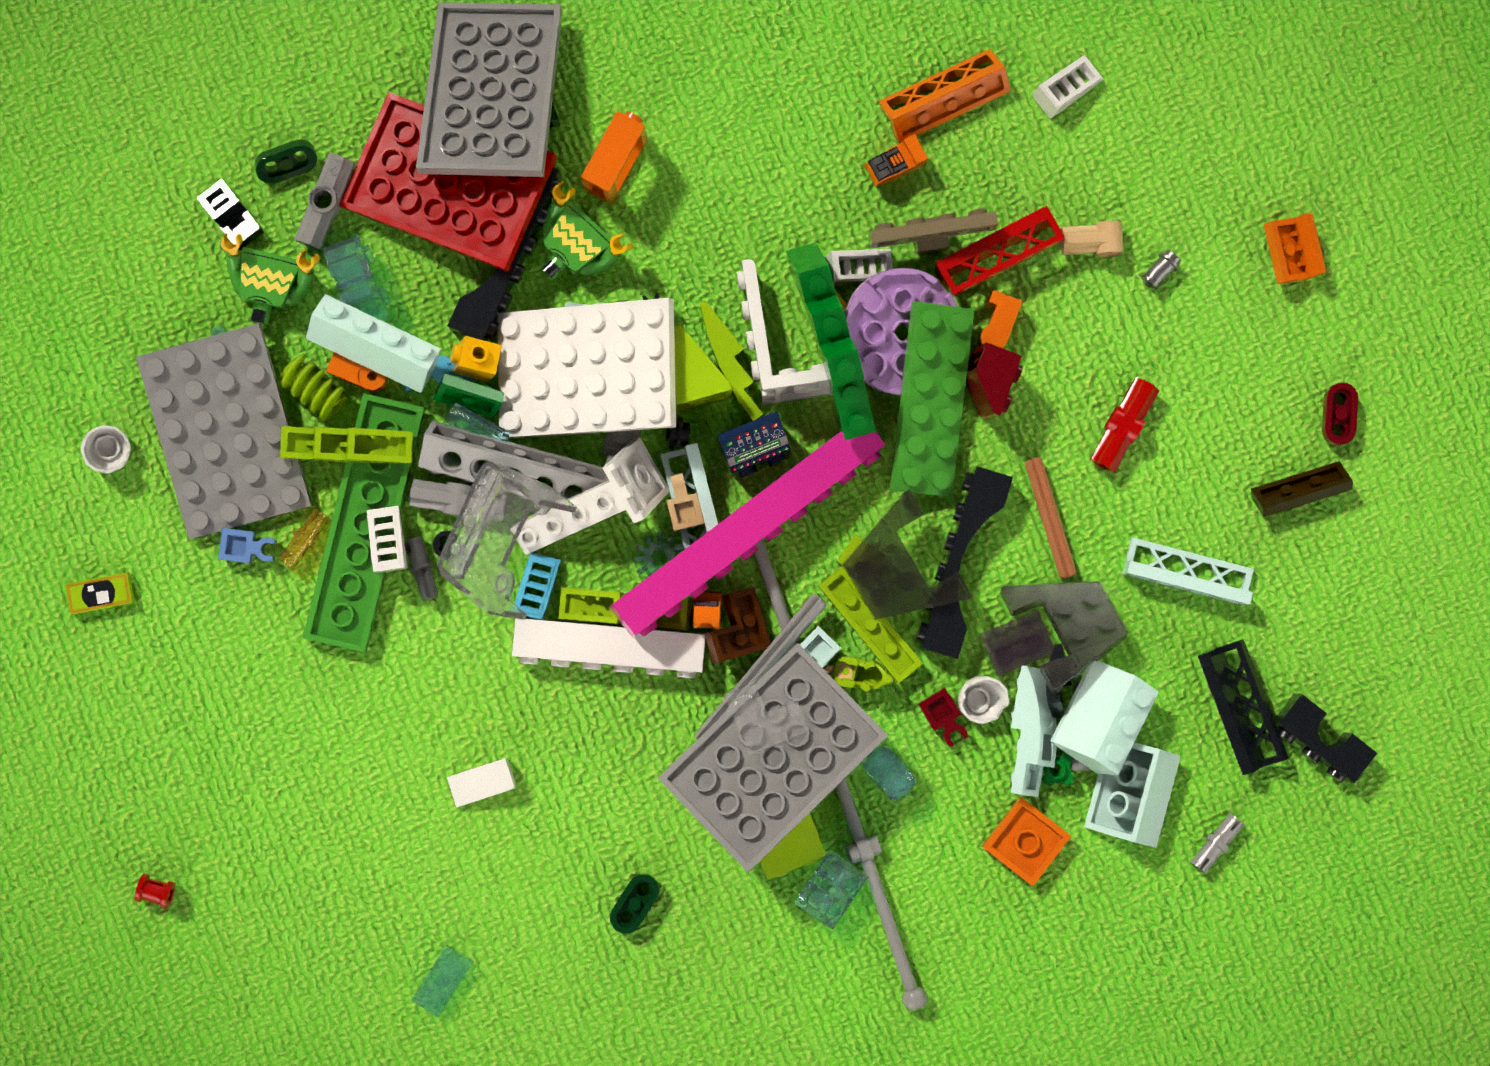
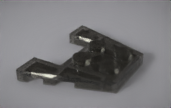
(887, 573)
(1079, 616)

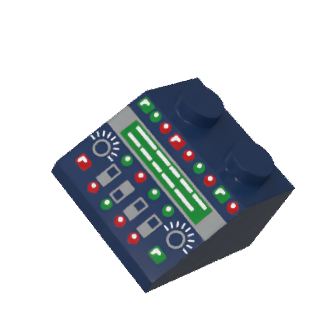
(754, 444)

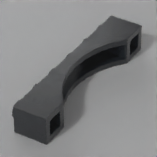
(479, 309)
(984, 497)

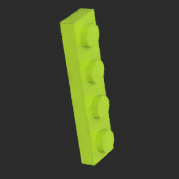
(875, 633)

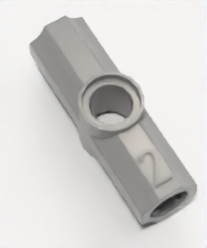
(333, 183)
(438, 496)

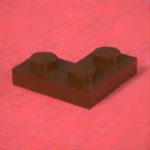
(747, 628)

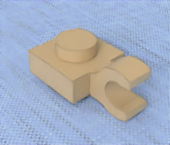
(684, 508)

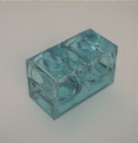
(831, 889)

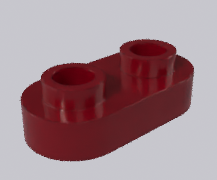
(1341, 415)

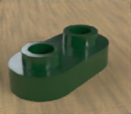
(286, 162)
(635, 903)

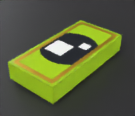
(99, 593)

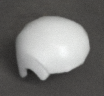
(105, 449)
(983, 699)

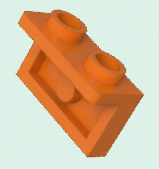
(1295, 249)

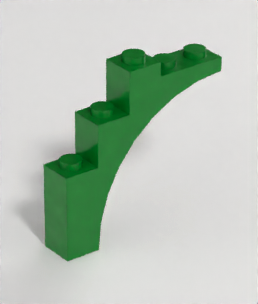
(836, 347)

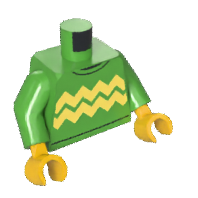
(576, 240)
(267, 278)

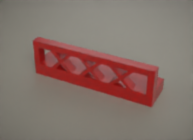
(995, 245)

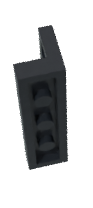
(1232, 709)

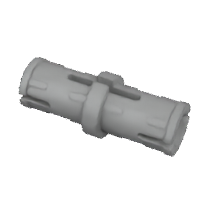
(1217, 843)

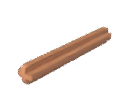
(1050, 517)

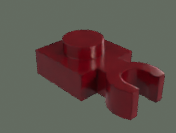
(940, 712)

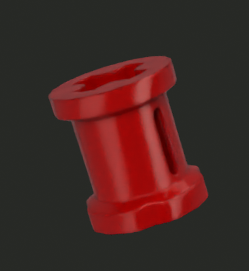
(154, 891)

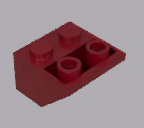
(990, 378)

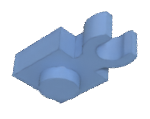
(241, 546)

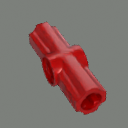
(1124, 425)

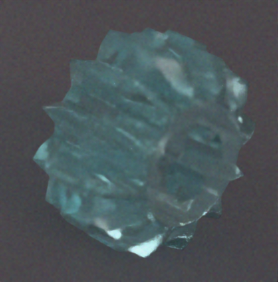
(657, 547)
(889, 773)

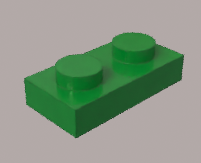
(475, 397)

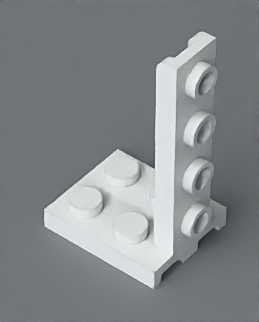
(789, 383)
(631, 486)

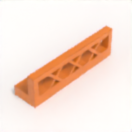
(948, 98)

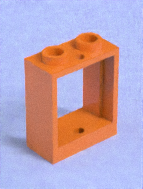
(614, 156)

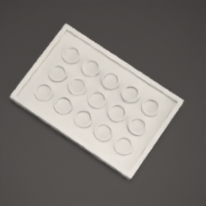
(587, 368)

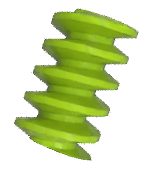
(312, 388)

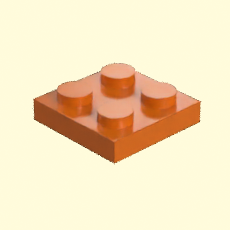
(1026, 841)

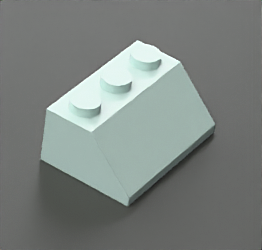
(1104, 718)
(1136, 798)

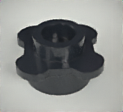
(679, 435)

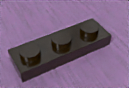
(1301, 489)

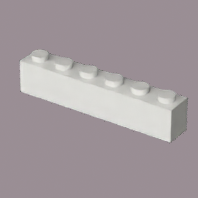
(608, 645)

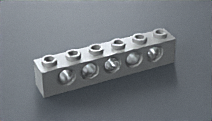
(562, 471)

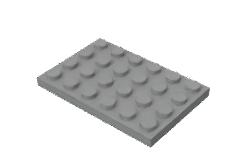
(490, 89)
(222, 430)
(764, 796)

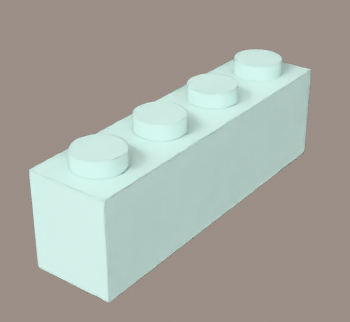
(372, 343)

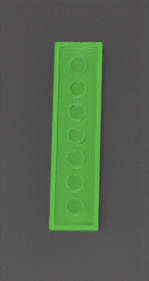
(346, 585)

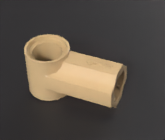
(1102, 239)

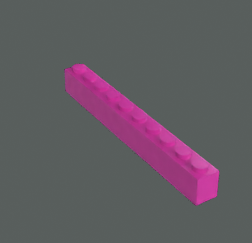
(742, 530)

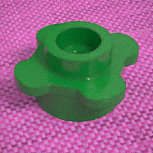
(1064, 776)

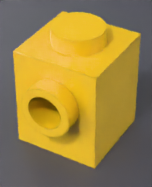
(475, 358)

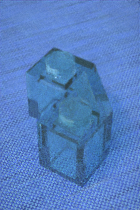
(352, 271)

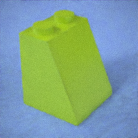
(696, 376)
(797, 849)

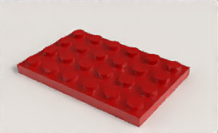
(458, 212)

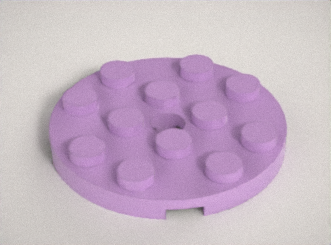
(876, 312)

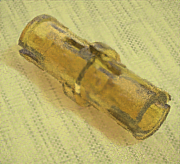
(304, 538)

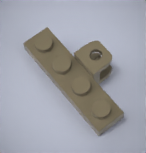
(932, 233)

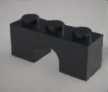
(1300, 723)

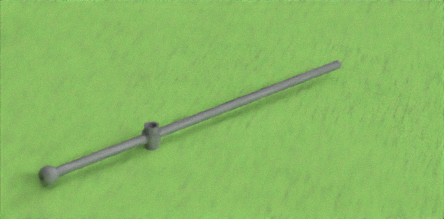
(862, 848)

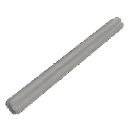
(773, 653)

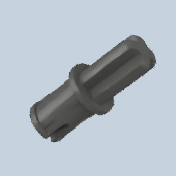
(421, 568)

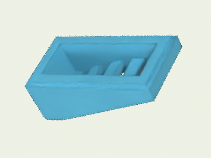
(525, 583)

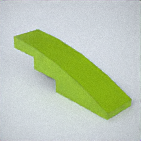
(726, 351)
(346, 445)
(594, 607)

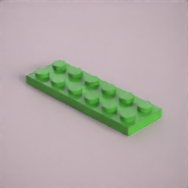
(932, 399)

